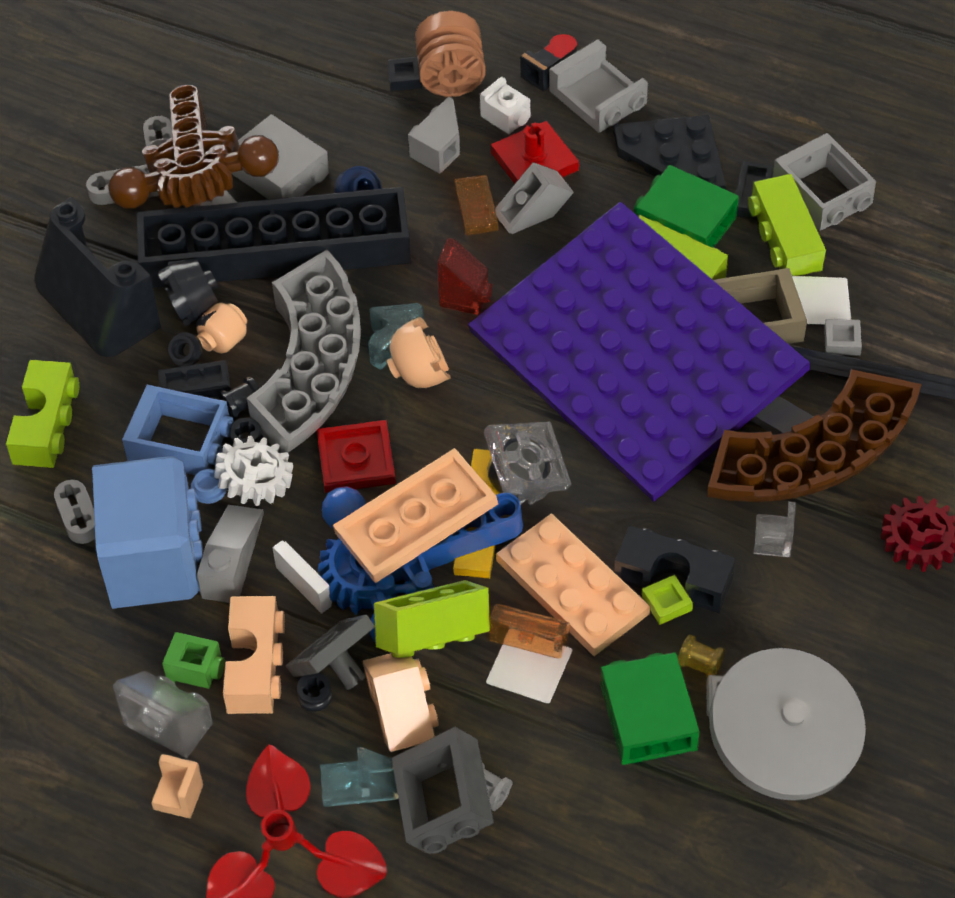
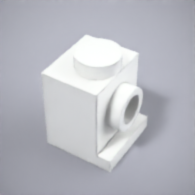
(504, 106)

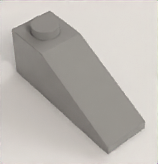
(229, 553)

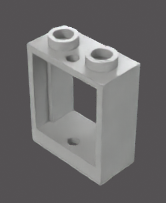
(828, 153)

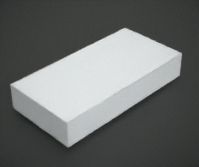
(302, 576)

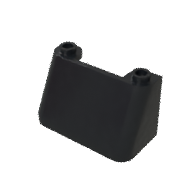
(101, 304)

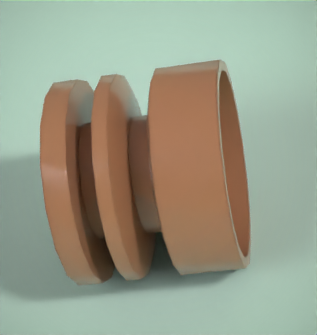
(450, 54)

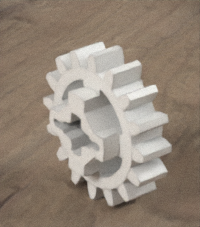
(253, 470)

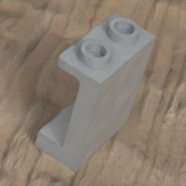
(596, 87)

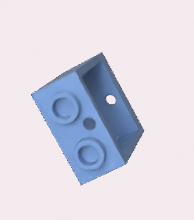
(179, 405)

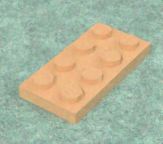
(415, 515)
(573, 584)

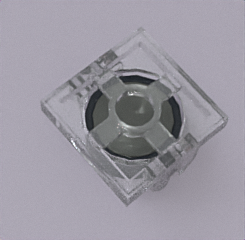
(521, 465)

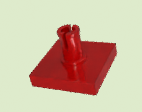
(536, 145)

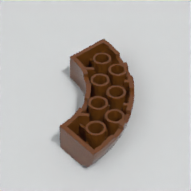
(817, 451)

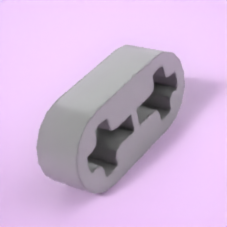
(70, 513)

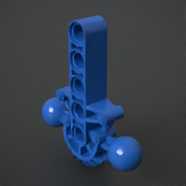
(355, 588)

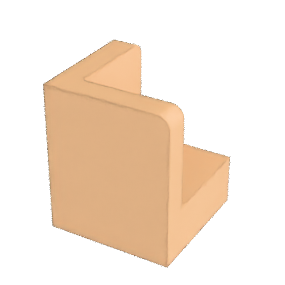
(178, 786)

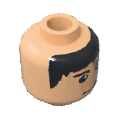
(221, 327)

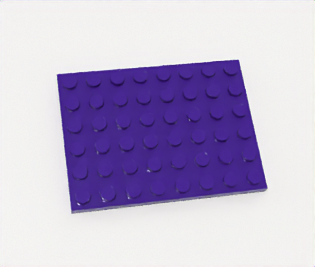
(638, 349)

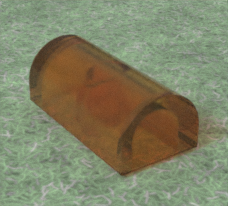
(528, 631)

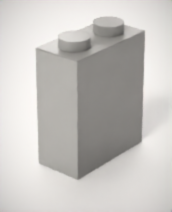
(299, 163)

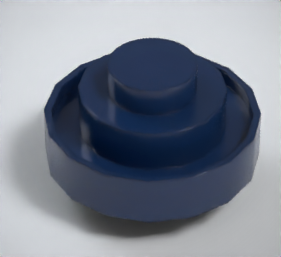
(357, 179)

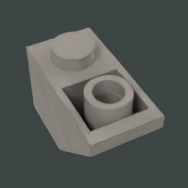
(436, 138)

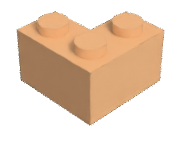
(400, 700)

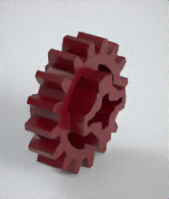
(919, 533)

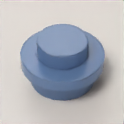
(207, 487)

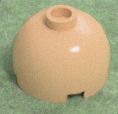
(417, 356)

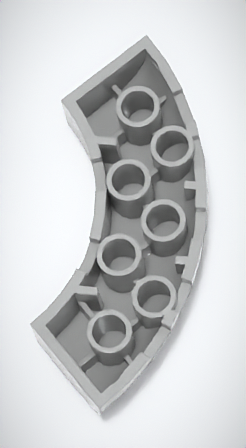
(319, 356)

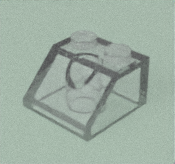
(163, 711)

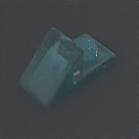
(385, 322)
(359, 781)

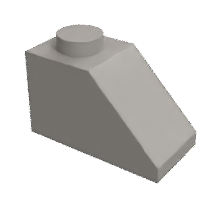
(533, 198)

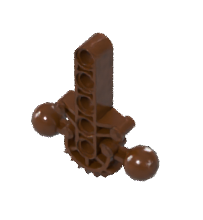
(194, 162)

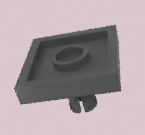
(332, 651)

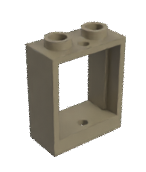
(771, 285)

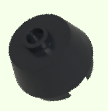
(189, 289)

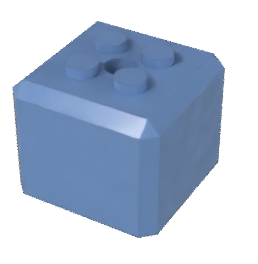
(146, 531)

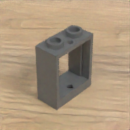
(426, 760)

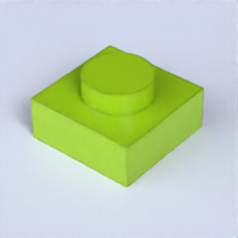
(667, 599)

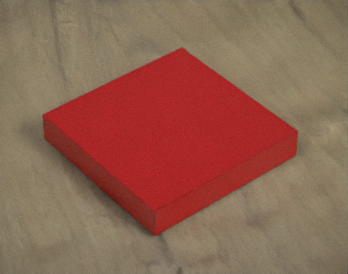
(356, 456)

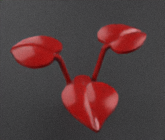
(282, 785)

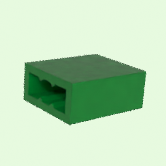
(689, 206)
(649, 708)

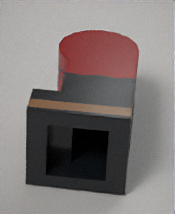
(536, 67)

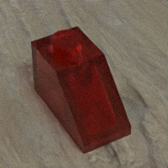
(462, 279)

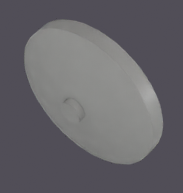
(787, 724)

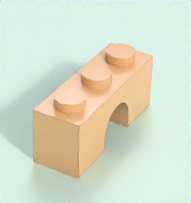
(252, 683)

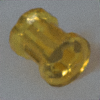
(700, 656)

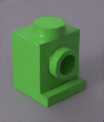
(193, 660)

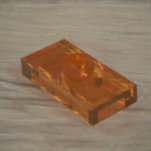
(476, 205)

